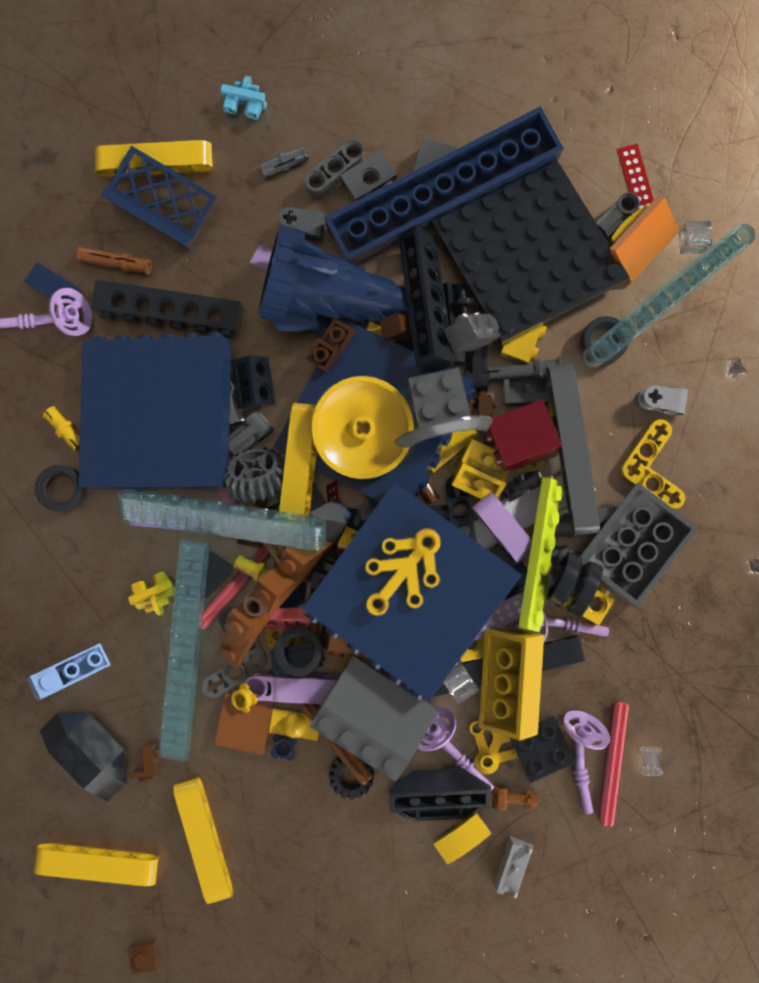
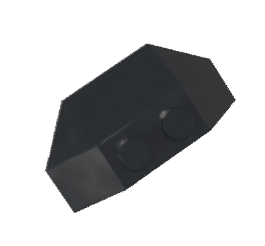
(86, 753)
(439, 795)

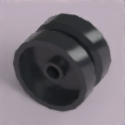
(574, 584)

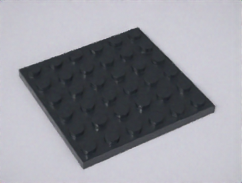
(529, 250)

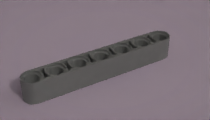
(574, 450)

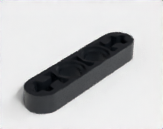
(462, 519)

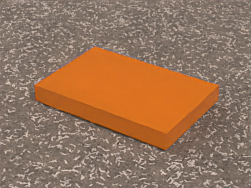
(645, 238)

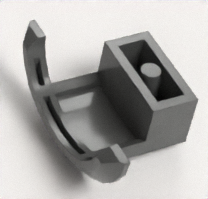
(439, 407)

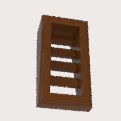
(396, 327)

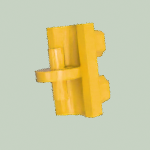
(154, 597)

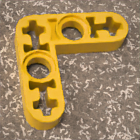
(644, 471)

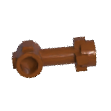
(501, 798)

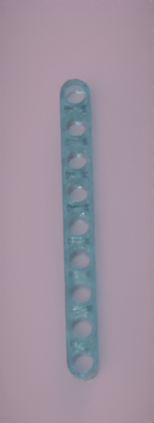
(679, 290)
(222, 519)
(184, 650)

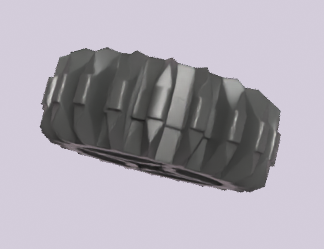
(254, 474)

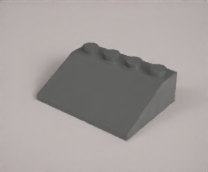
(638, 544)
(373, 718)

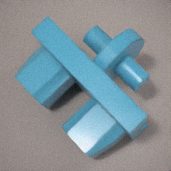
(243, 94)

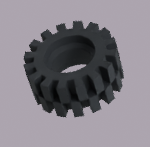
(344, 788)

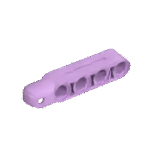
(291, 689)

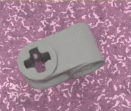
(667, 400)

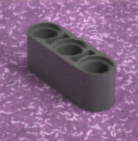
(337, 158)

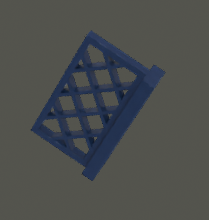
(145, 212)

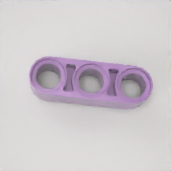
(503, 527)

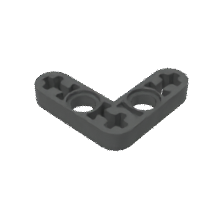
(256, 648)

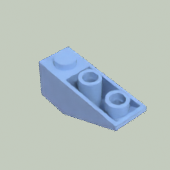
(68, 672)

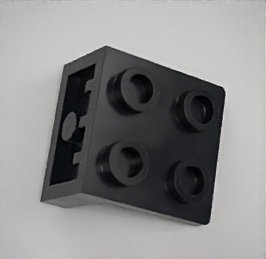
(544, 752)

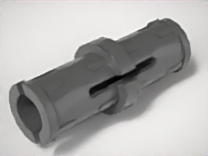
(283, 161)

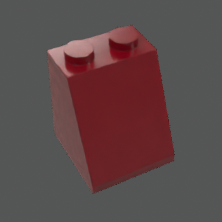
(523, 437)

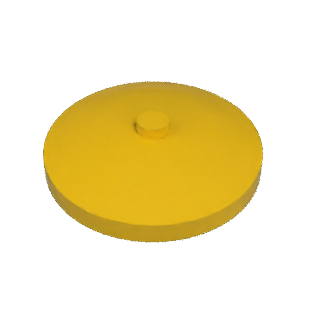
(358, 427)

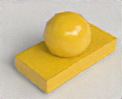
(292, 724)

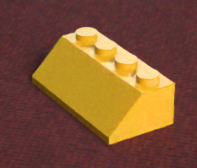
(511, 682)

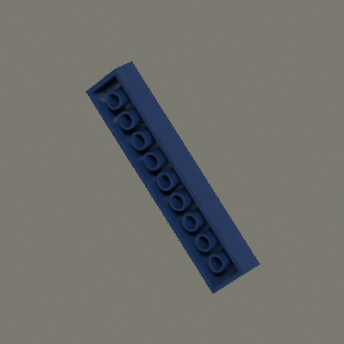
(443, 185)

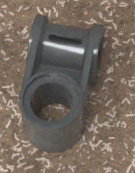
(307, 220)

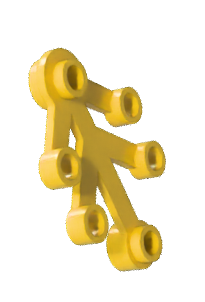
(406, 568)
(491, 751)

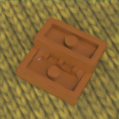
(244, 730)

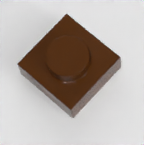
(143, 957)

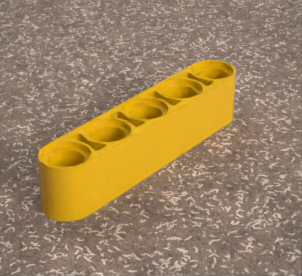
(177, 155)
(299, 462)
(203, 840)
(96, 864)

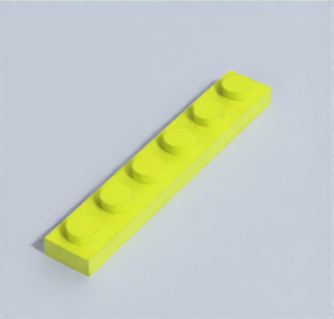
(540, 555)

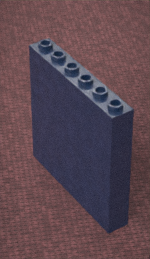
(385, 360)
(155, 412)
(408, 642)

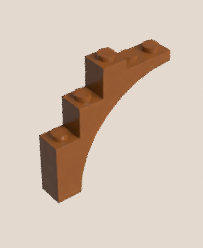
(277, 586)

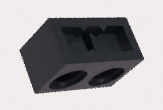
(253, 382)

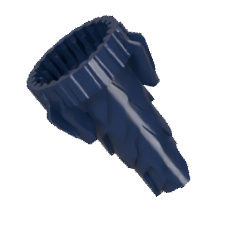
(311, 283)

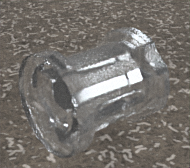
(651, 760)

